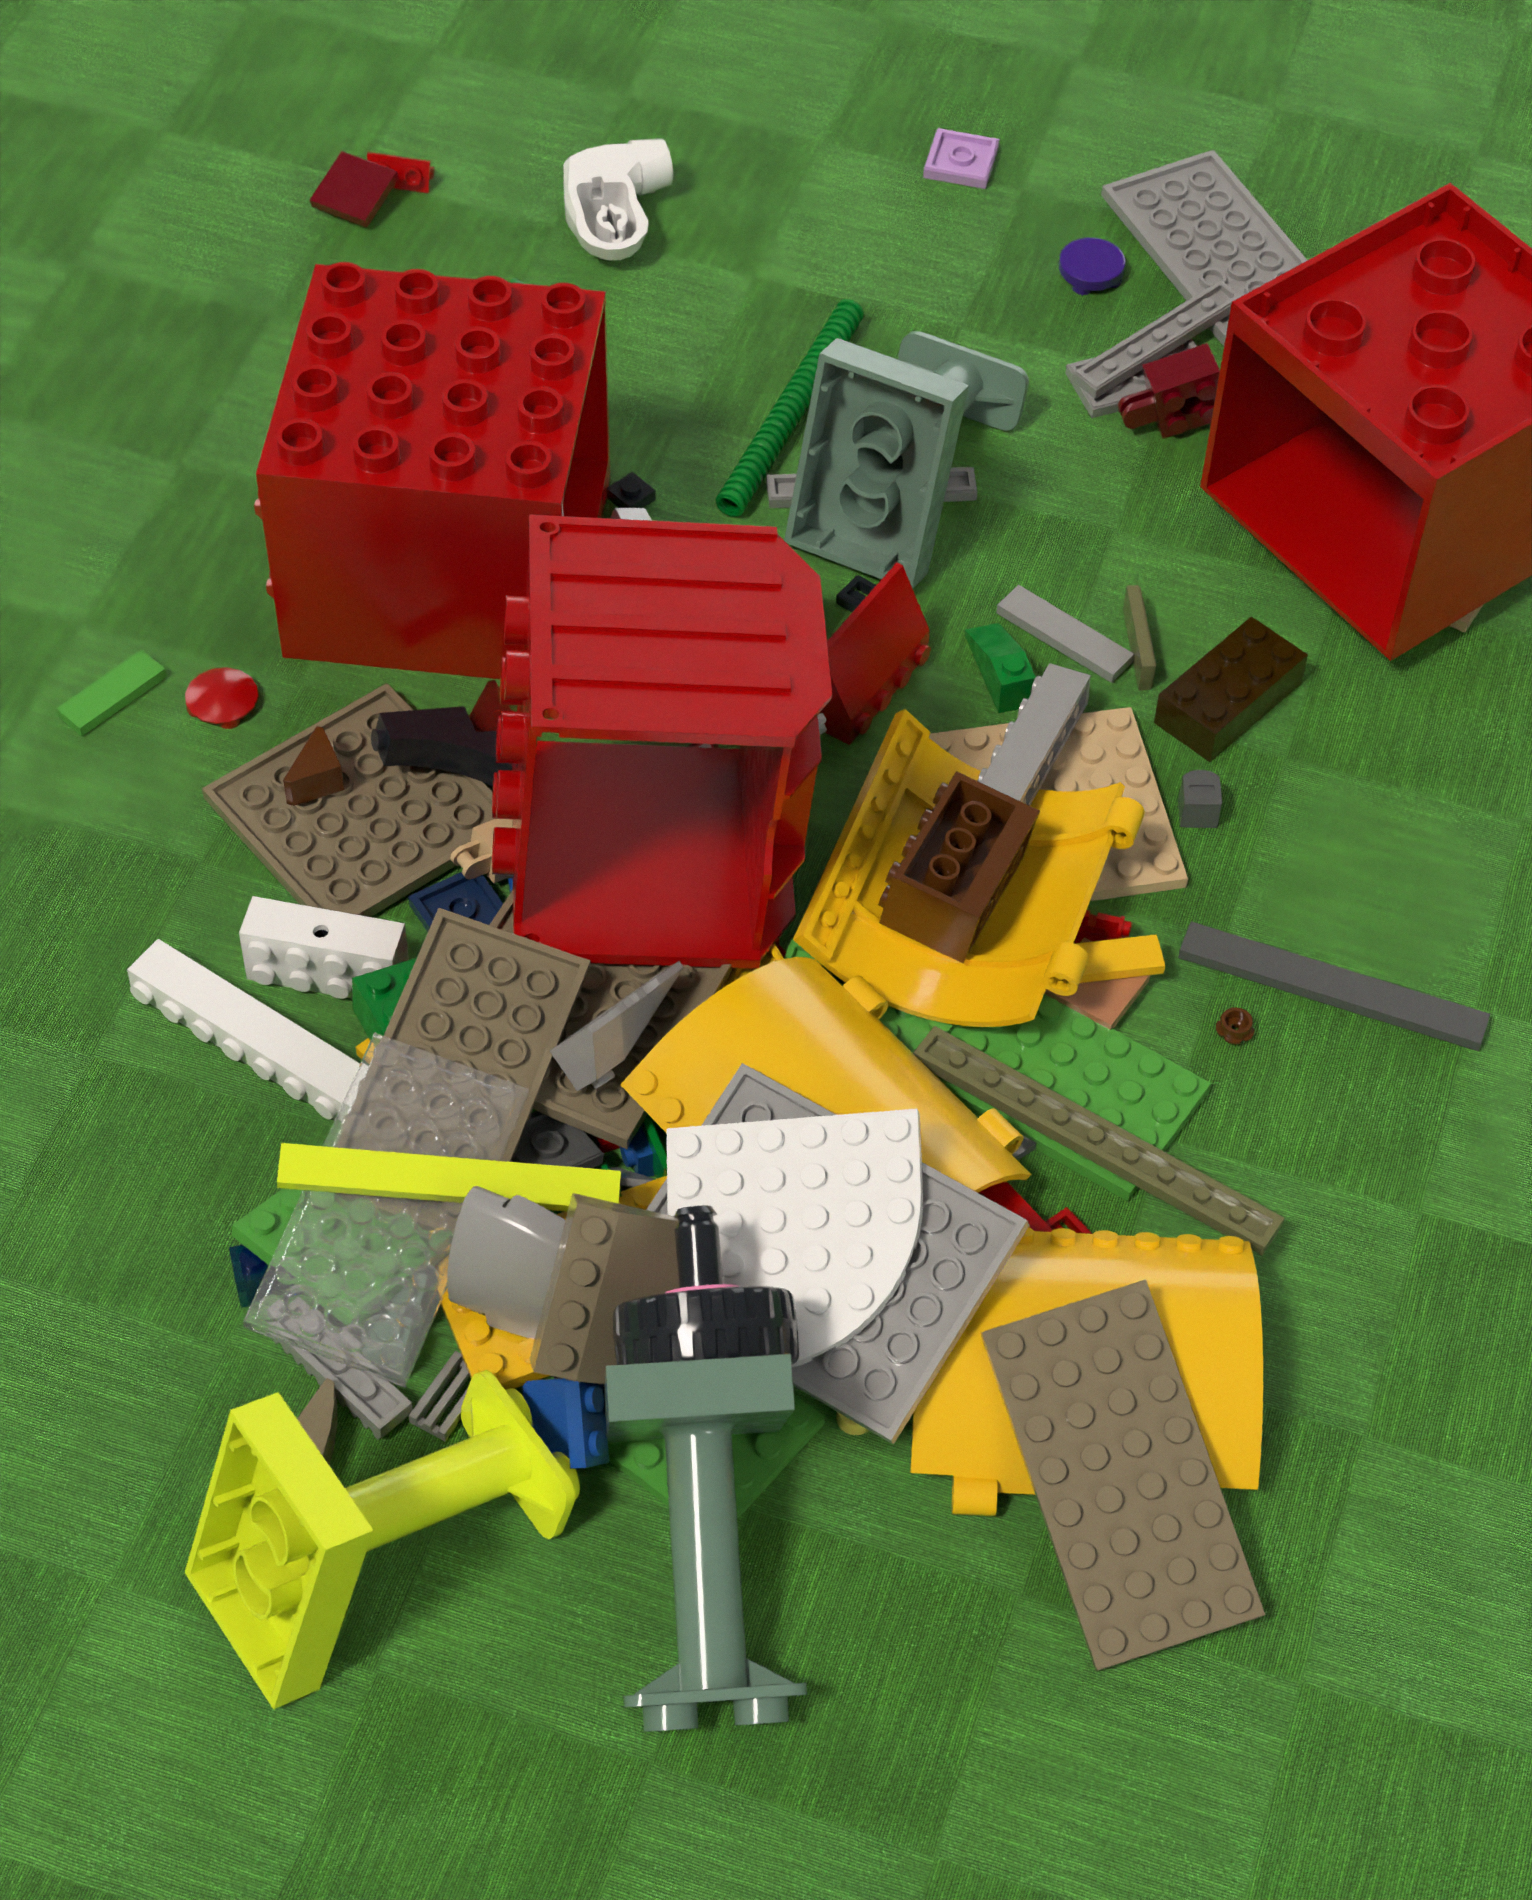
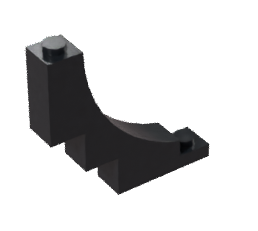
(437, 740)

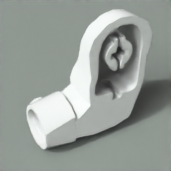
(603, 191)

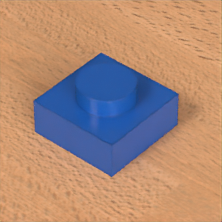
(639, 1155)

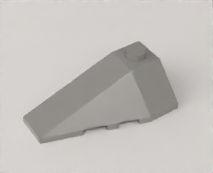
(607, 1040)

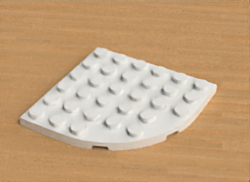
(809, 1210)

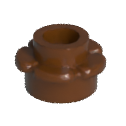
(1235, 1018)

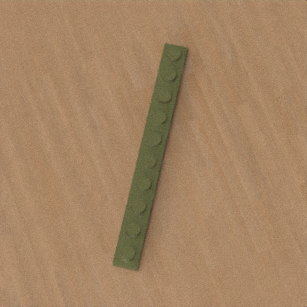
(1099, 1140)

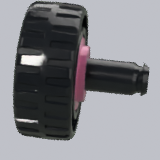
(704, 1314)

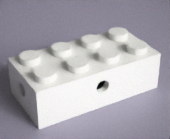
(316, 946)

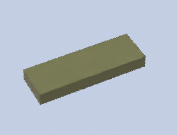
(1139, 637)

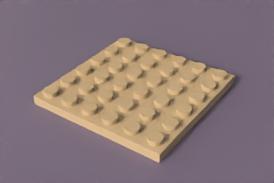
(1097, 754)

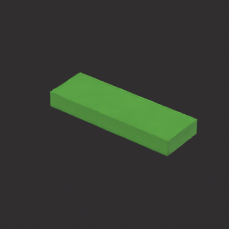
(111, 692)

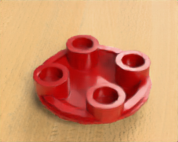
(221, 696)

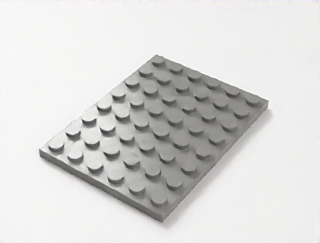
(957, 1259)

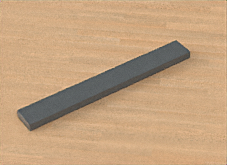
(1334, 986)

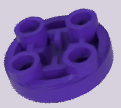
(1091, 265)

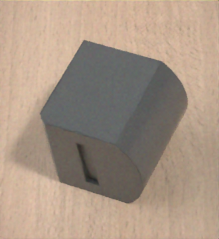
(1199, 799)

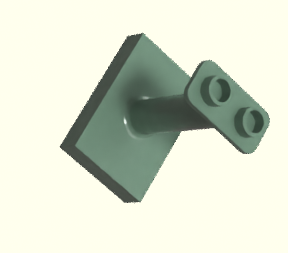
(885, 447)
(696, 1412)

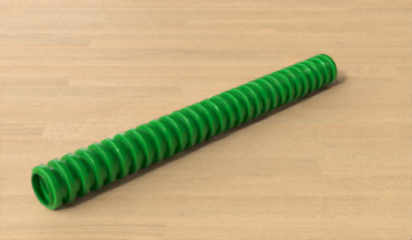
(785, 414)

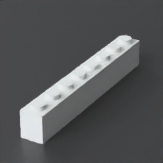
(243, 1027)

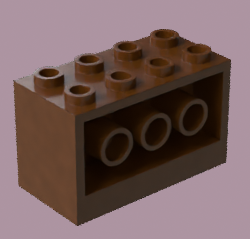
(957, 866)

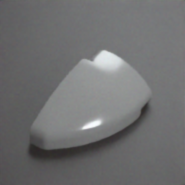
(503, 1259)

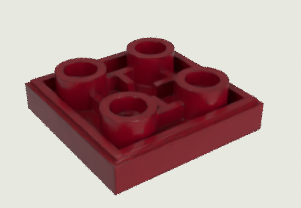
(354, 189)

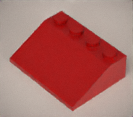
(874, 655)

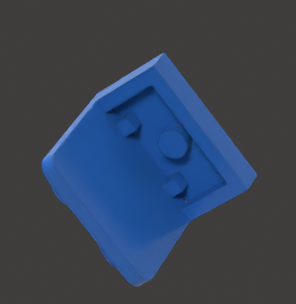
(570, 1419)

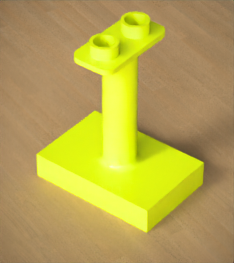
(289, 1540)

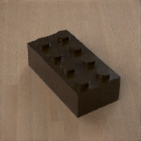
(1230, 689)

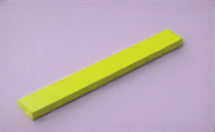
(437, 1176)

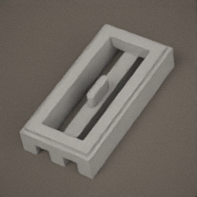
(429, 1425)

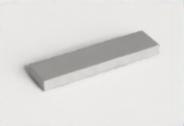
(1065, 633)

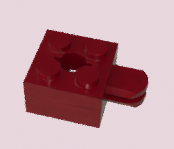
(1177, 393)

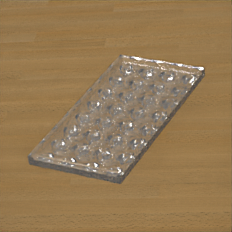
(370, 1271)

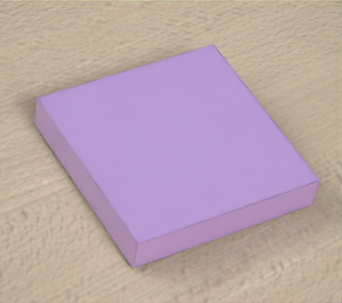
(961, 158)

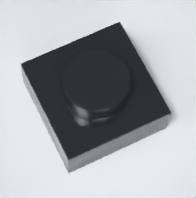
(631, 492)

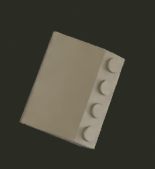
(601, 1261)

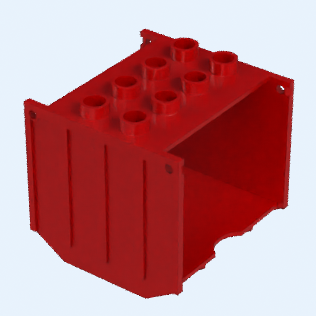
(659, 642)

